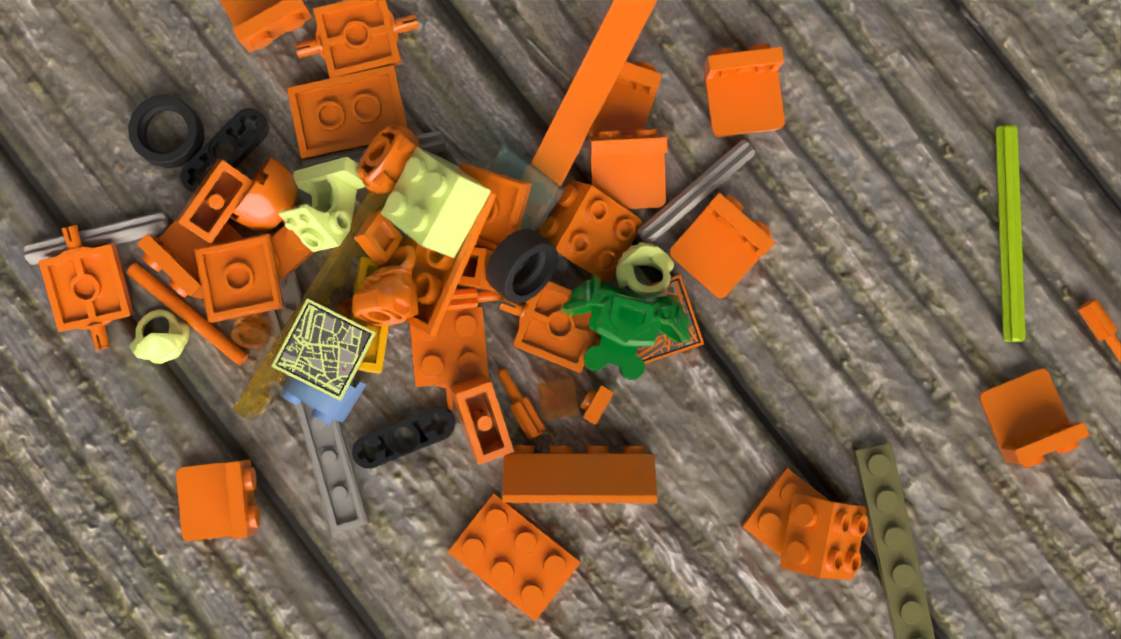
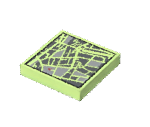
(324, 349)

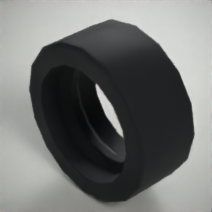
(146, 112)
(510, 256)

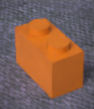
(214, 200)
(481, 419)

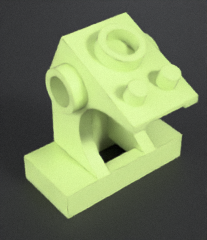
(332, 203)

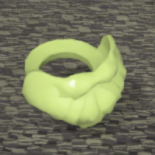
(644, 255)
(160, 346)

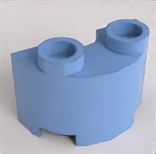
(325, 406)

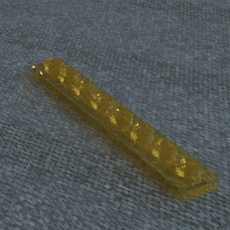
(332, 274)

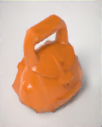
(387, 158)
(389, 292)

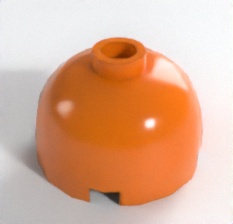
(271, 192)

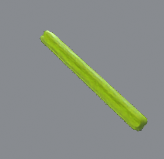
(1010, 233)

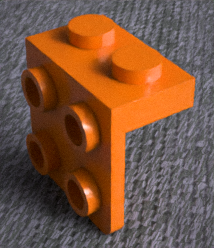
(262, 21)
(744, 90)
(629, 100)
(630, 167)
(590, 229)
(721, 245)
(177, 257)
(1030, 419)
(217, 500)
(824, 538)

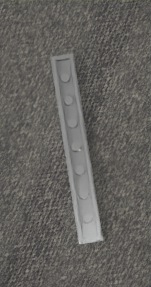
(324, 442)

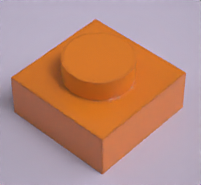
(378, 238)
(595, 403)

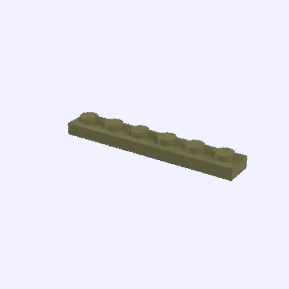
(893, 542)

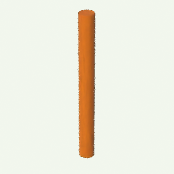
(187, 313)

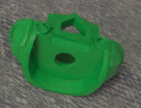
(625, 323)

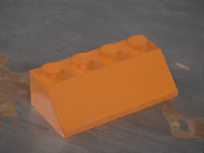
(579, 476)

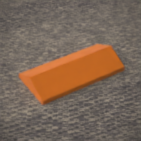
(439, 275)

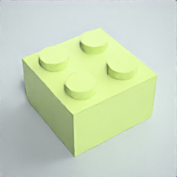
(435, 202)

